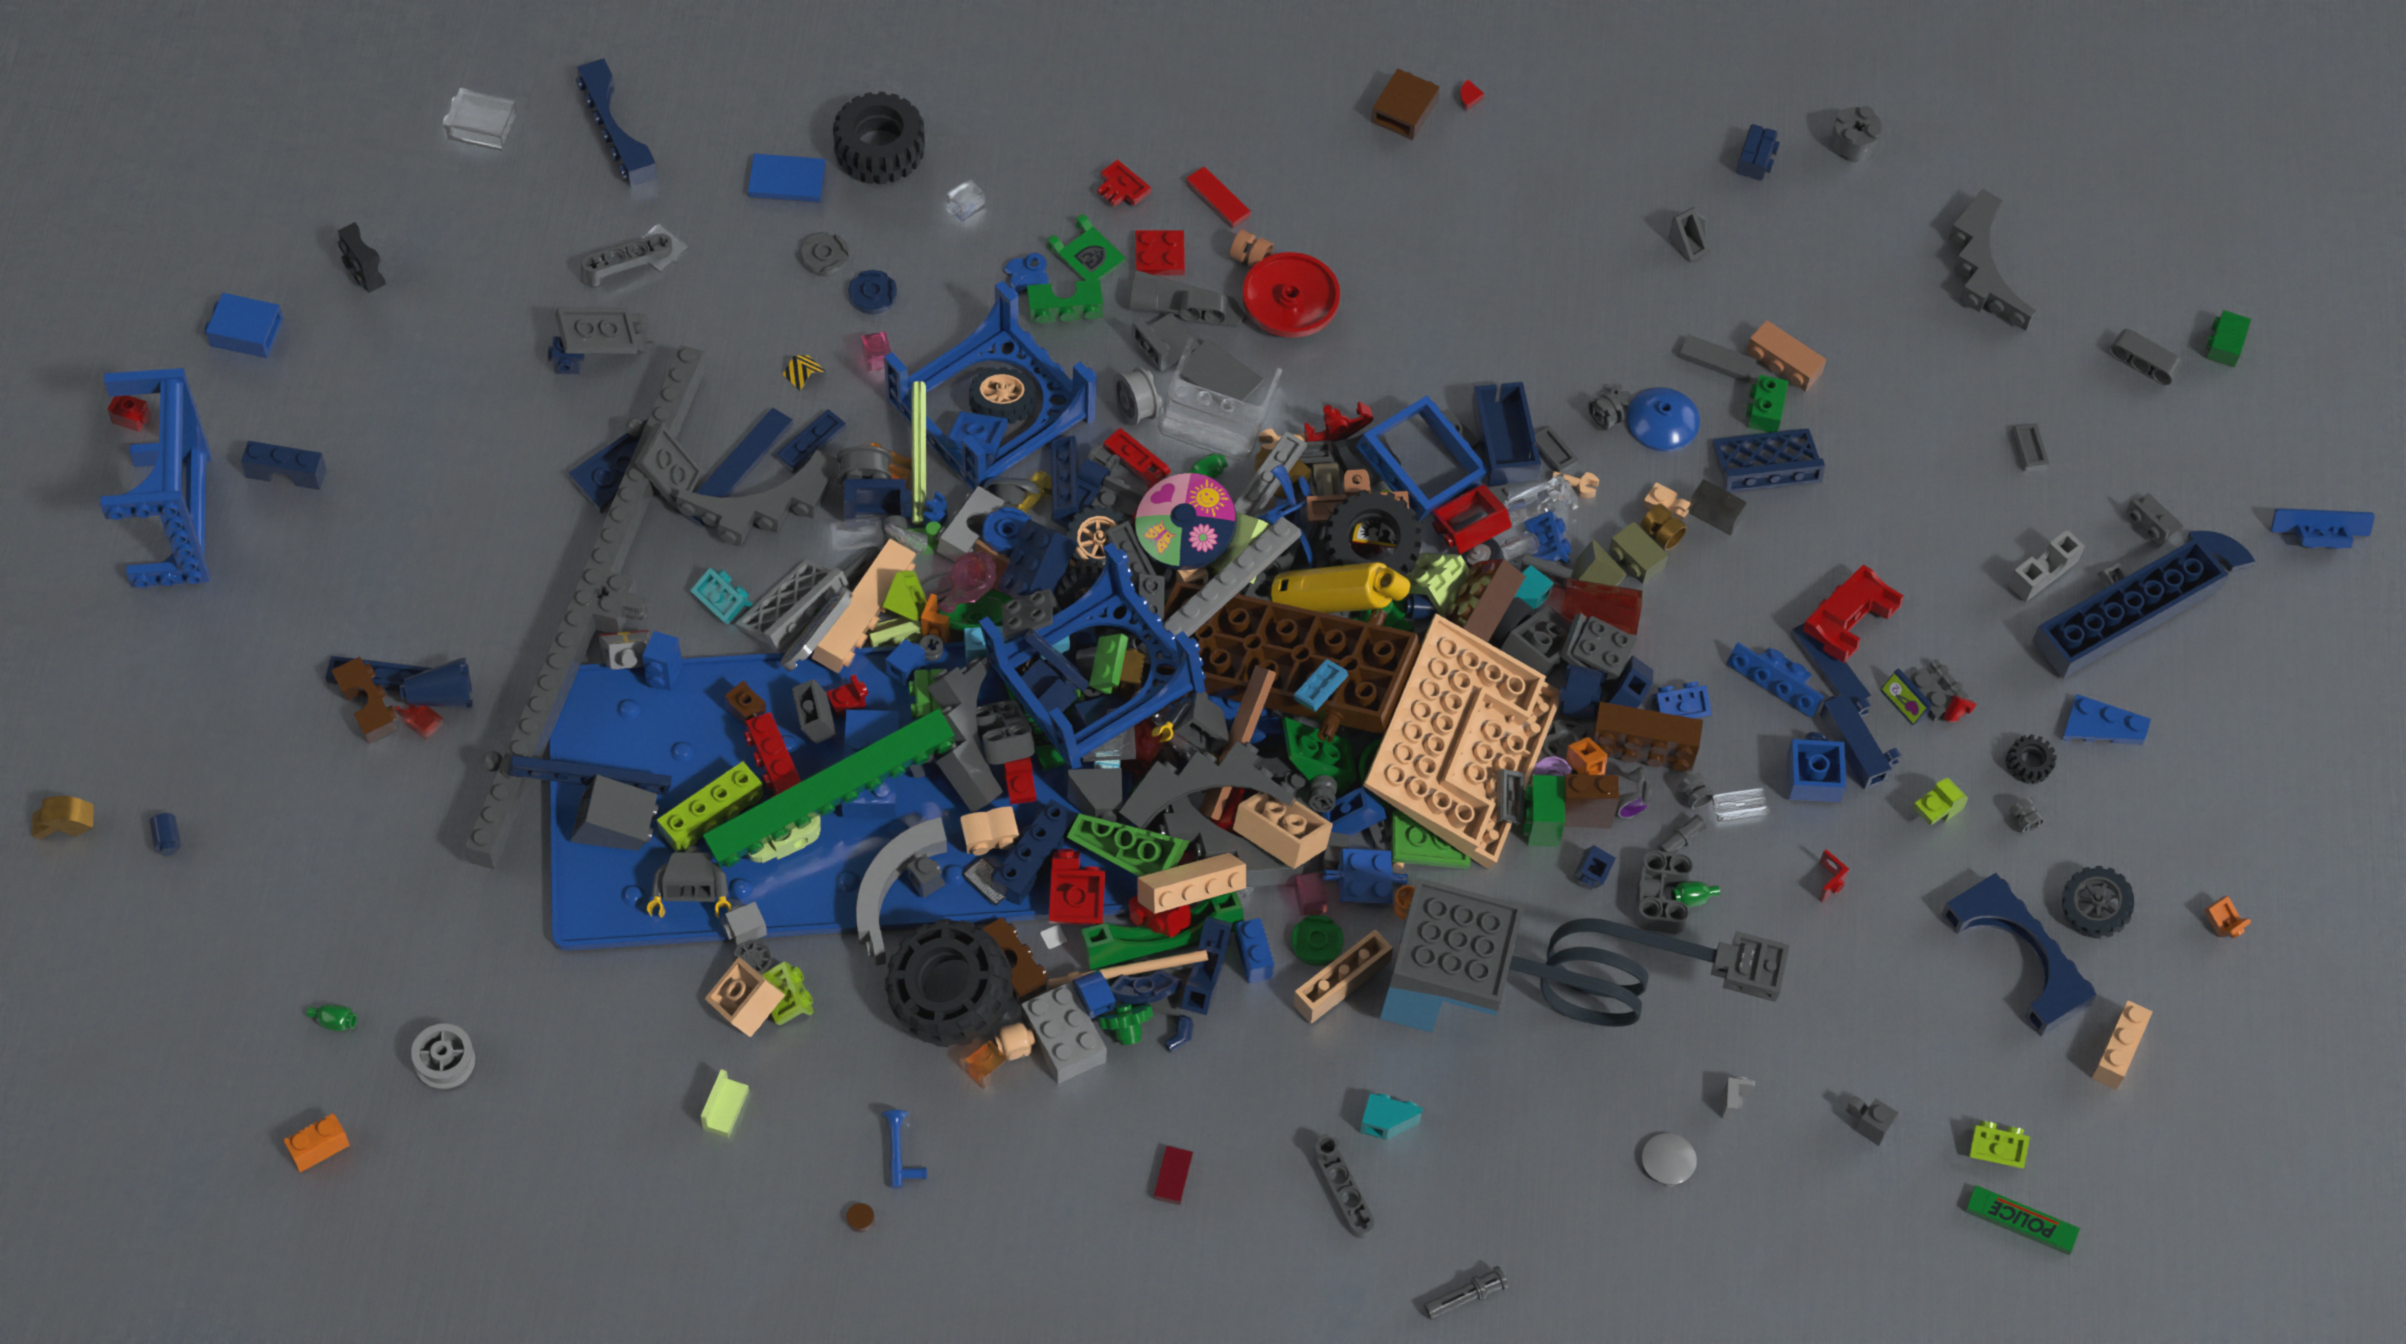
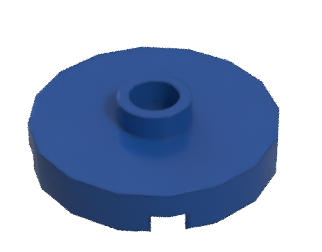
(1004, 520)

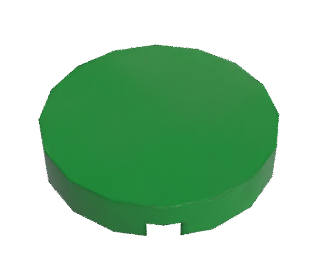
(1317, 940)

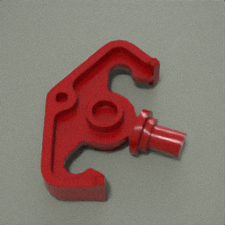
(1339, 426)

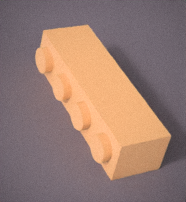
(1191, 882)
(1343, 976)

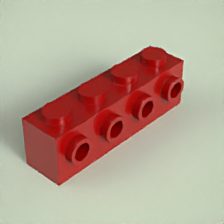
(771, 754)

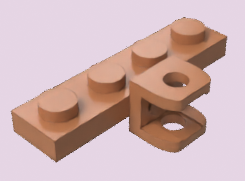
(1321, 507)

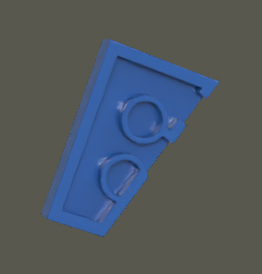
(2101, 721)

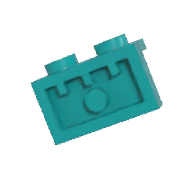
(720, 594)

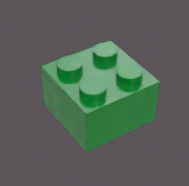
(1544, 810)

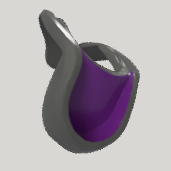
(1631, 803)

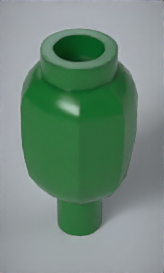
(1209, 465)
(1694, 893)
(333, 1017)

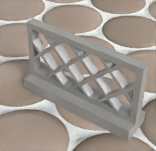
(798, 614)

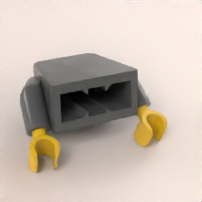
(689, 878)

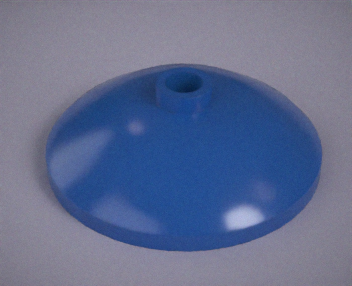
(1659, 428)

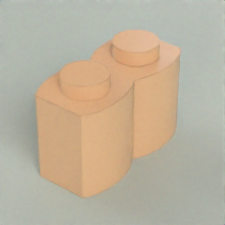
(989, 830)

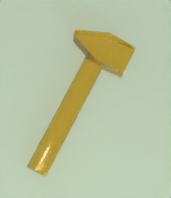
(1044, 484)

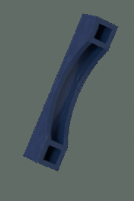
(634, 157)

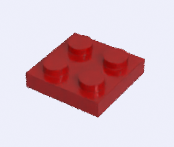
(1160, 252)

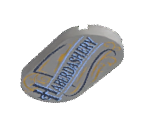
(817, 629)

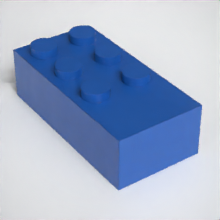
(862, 730)

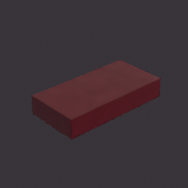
(1173, 1175)

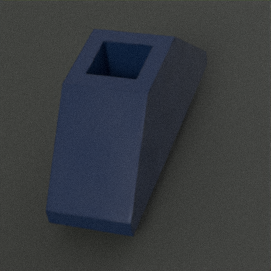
(1632, 684)

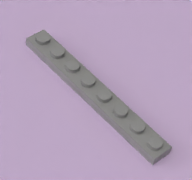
(1230, 580)

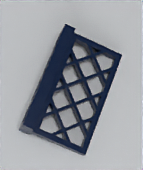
(1772, 473)

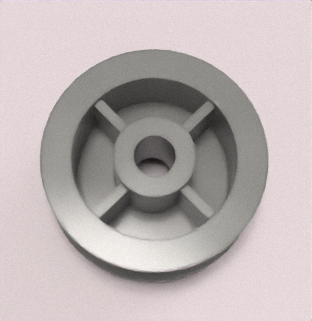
(1136, 395)
(443, 1056)

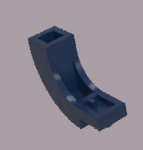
(1206, 974)

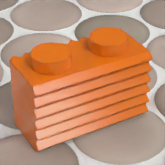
(316, 1142)

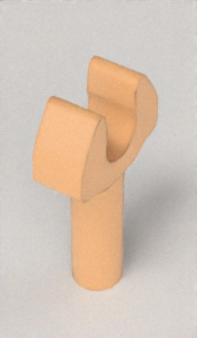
(1270, 435)
(1579, 483)

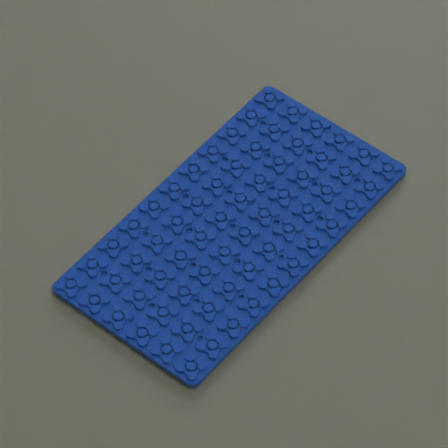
(691, 735)

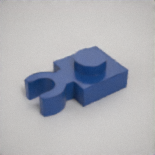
(936, 510)

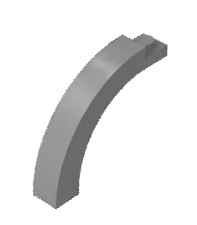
(883, 871)

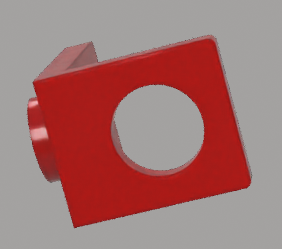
(1840, 874)

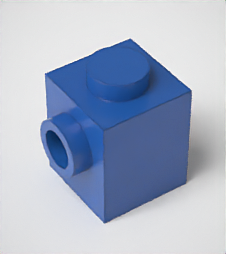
(905, 661)

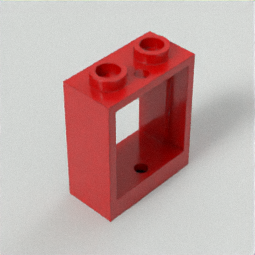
(1466, 507)

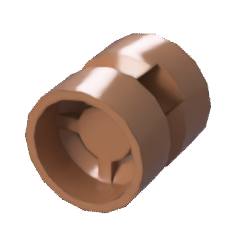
(1241, 245)

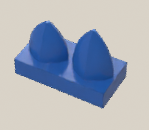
(1267, 732)

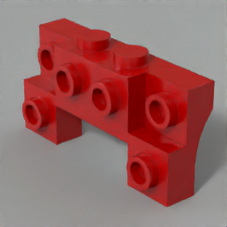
(1847, 607)

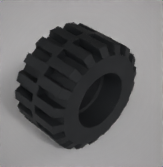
(1076, 578)

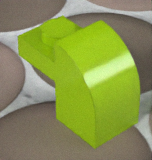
(1941, 802)

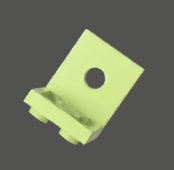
(1438, 578)

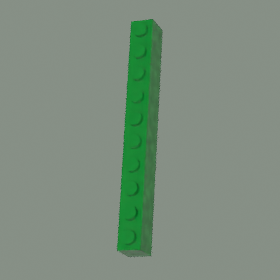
(829, 788)

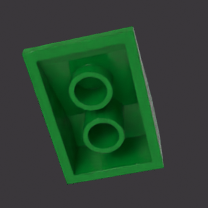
(1318, 757)

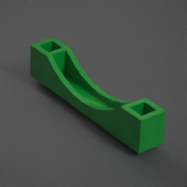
(1113, 944)

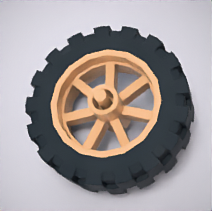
(1002, 402)
(1089, 517)

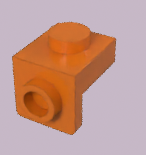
(2226, 918)

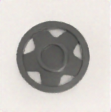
(1563, 737)

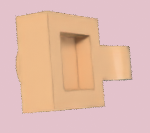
(1667, 497)

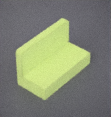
(895, 632)
(723, 1105)

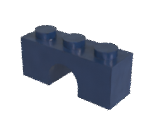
(302, 466)

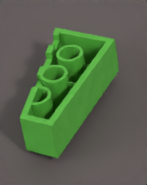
(1128, 846)

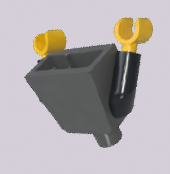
(1198, 722)

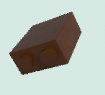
(1405, 104)
(1590, 800)

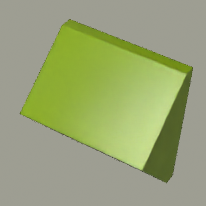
(906, 596)

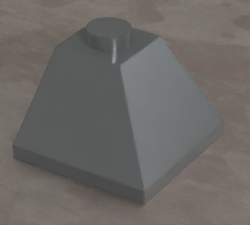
(1096, 792)

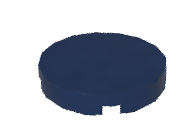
(872, 292)

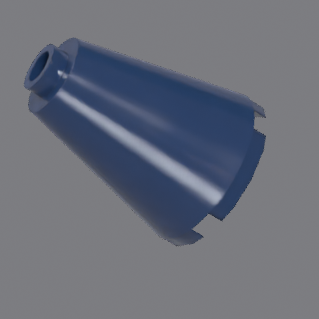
(440, 687)

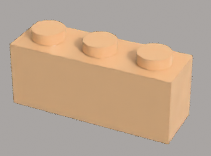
(2122, 1045)

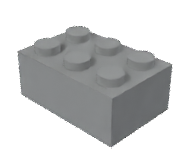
(1064, 1032)

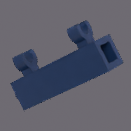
(1860, 747)

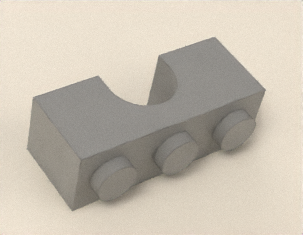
(958, 538)
(2037, 574)

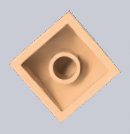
(744, 997)

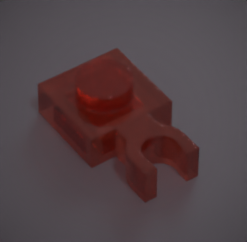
(421, 720)

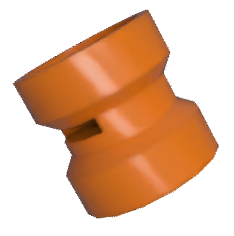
(1403, 897)

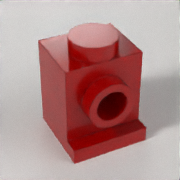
(129, 412)

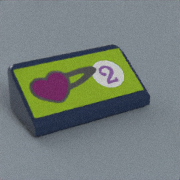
(1906, 697)

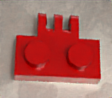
(1122, 185)

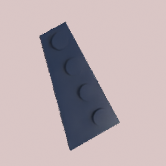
(603, 473)

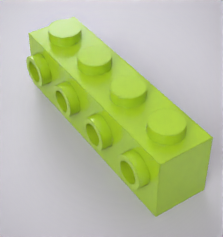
(710, 807)

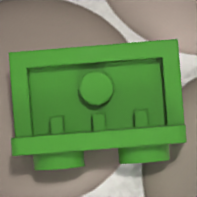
(1108, 662)

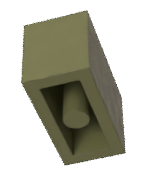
(1638, 553)

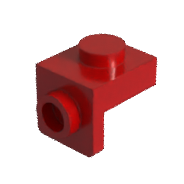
(1066, 859)

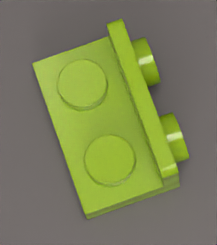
(796, 999)
(1998, 1145)

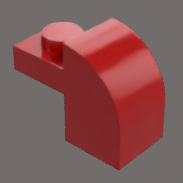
(1019, 781)

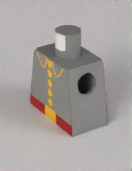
(623, 649)

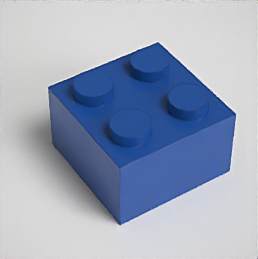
(1816, 770)

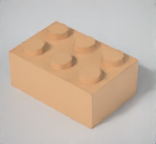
(1284, 831)

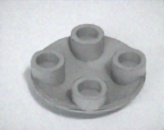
(1669, 1159)

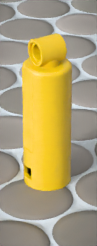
(1341, 587)

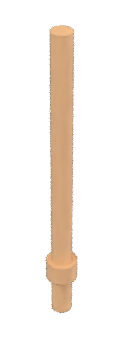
(1134, 968)

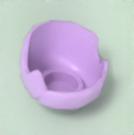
(1552, 766)

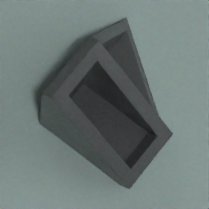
(1689, 234)

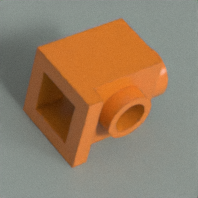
(1586, 757)

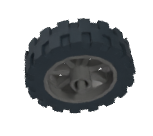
(2098, 926)

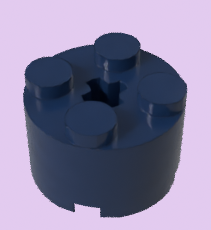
(1582, 692)

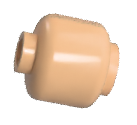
(1014, 1041)

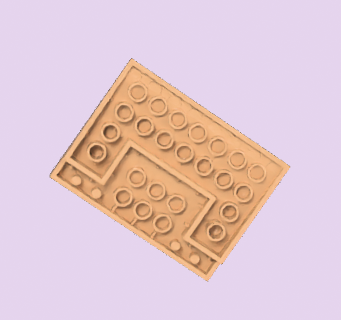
(1451, 732)

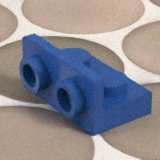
(1551, 538)
(1687, 702)

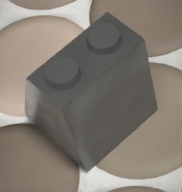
(614, 815)

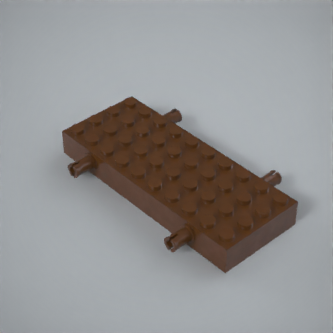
(1293, 646)

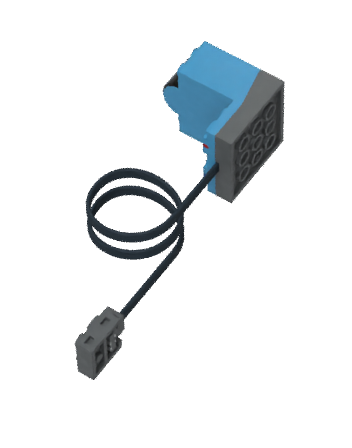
(1463, 944)

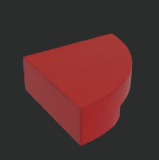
(1470, 94)
(1958, 707)

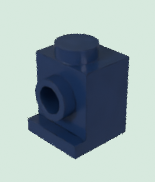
(1601, 864)

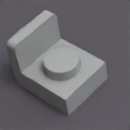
(1733, 1095)

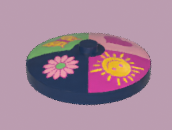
(1186, 521)

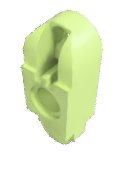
(793, 842)

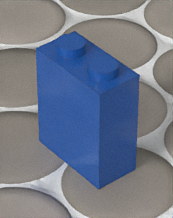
(244, 325)

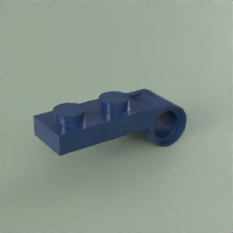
(1089, 485)

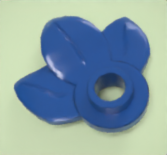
(1024, 274)

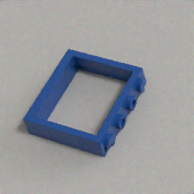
(1399, 480)

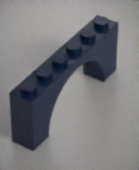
(1995, 906)

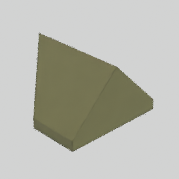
(1597, 566)

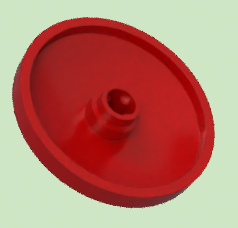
(1291, 294)

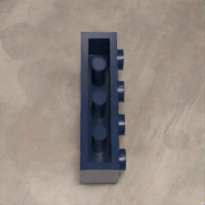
(1034, 851)

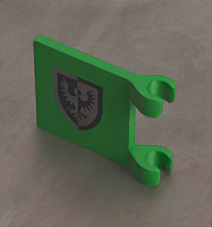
(1088, 255)

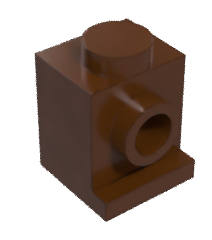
(737, 701)

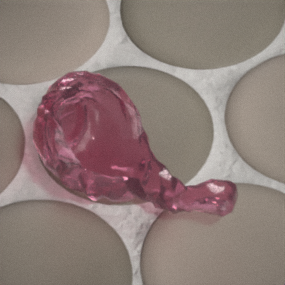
(970, 580)

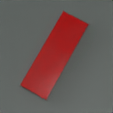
(1218, 197)

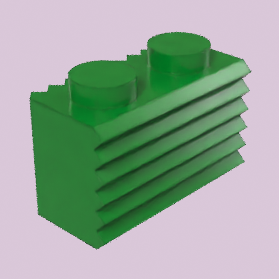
(2228, 338)

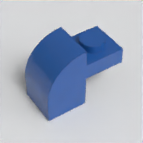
(1094, 993)

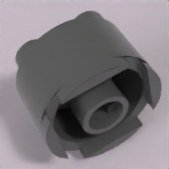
(1856, 133)

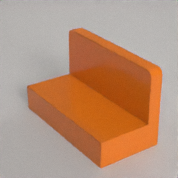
(933, 622)

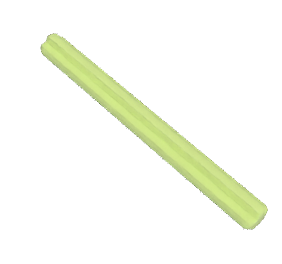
(918, 403)

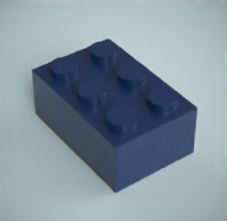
(1037, 561)

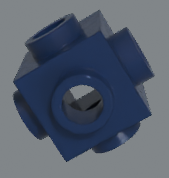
(564, 362)

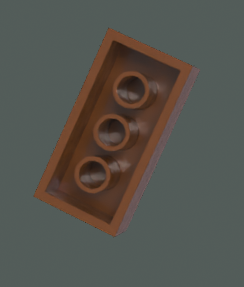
(1485, 597)
(1647, 736)

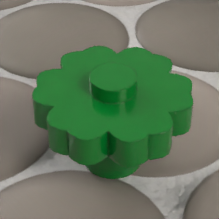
(1126, 1021)

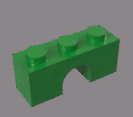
(1047, 307)

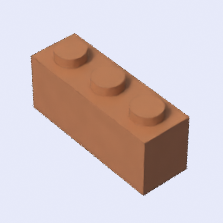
(1786, 355)

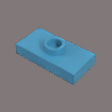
(1320, 685)

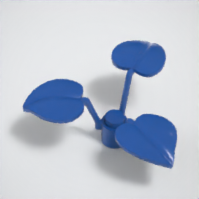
(1274, 514)

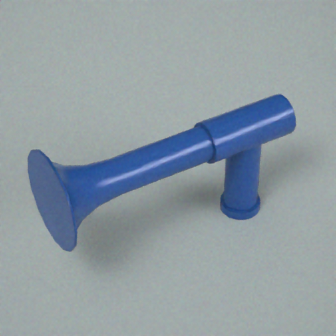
(895, 1120)

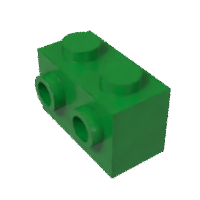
(1767, 404)

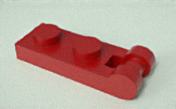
(1135, 456)

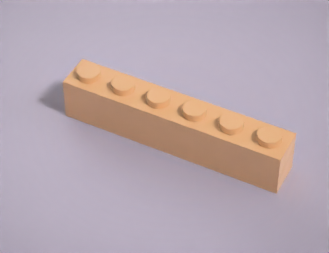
(866, 604)

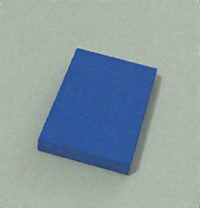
(787, 177)

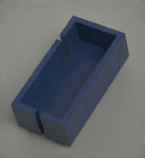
(1506, 433)

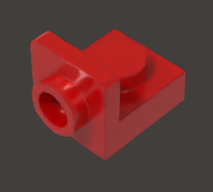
(848, 697)

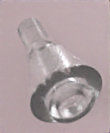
(912, 540)

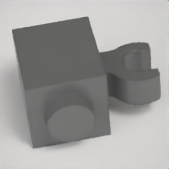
(1874, 1121)

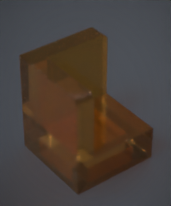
(983, 1063)

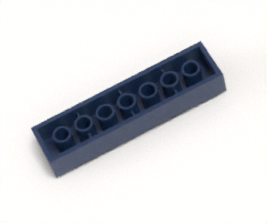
(2129, 608)

